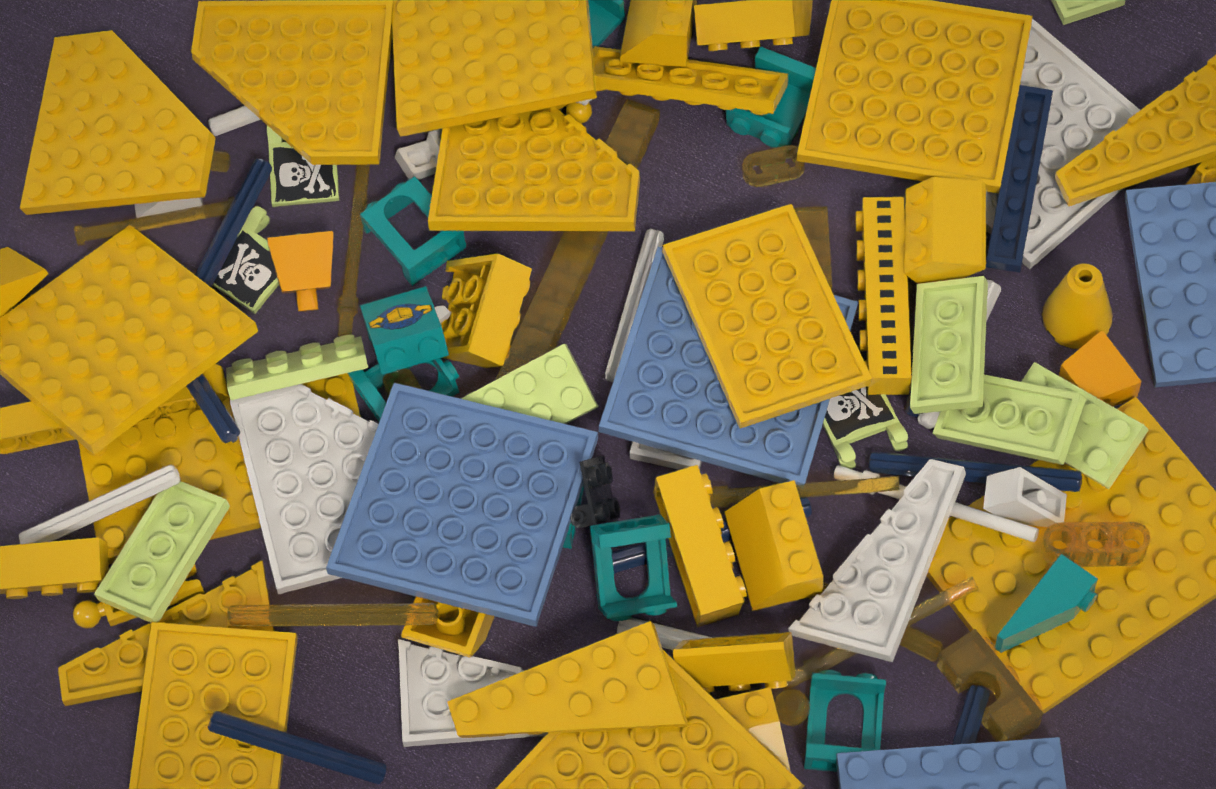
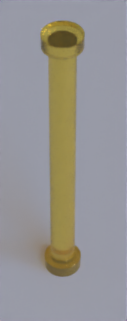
(152, 221)

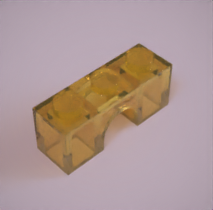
(975, 662)

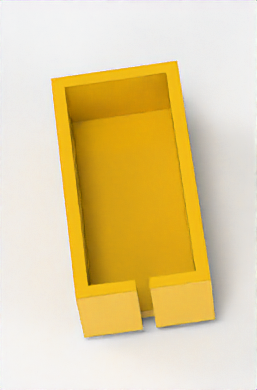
(698, 545)

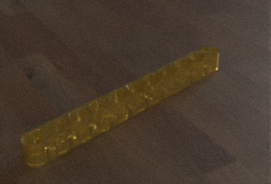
(576, 252)

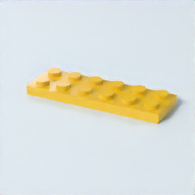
(695, 84)

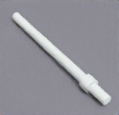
(959, 511)

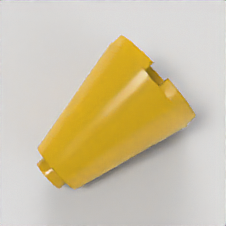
(1078, 307)

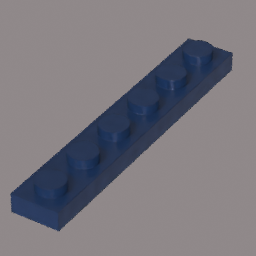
(1019, 179)

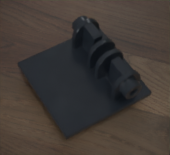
(601, 504)

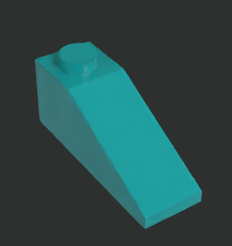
(1051, 603)

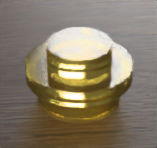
(792, 707)

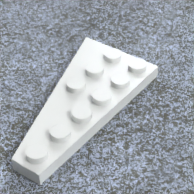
(882, 578)
(431, 680)

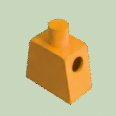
(303, 265)
(1101, 371)

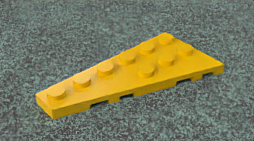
(1157, 140)
(121, 664)
(592, 689)

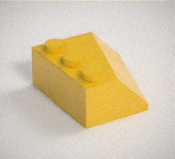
(751, 22)
(483, 308)

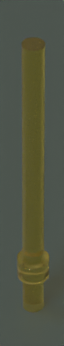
(348, 301)
(723, 496)
(920, 611)

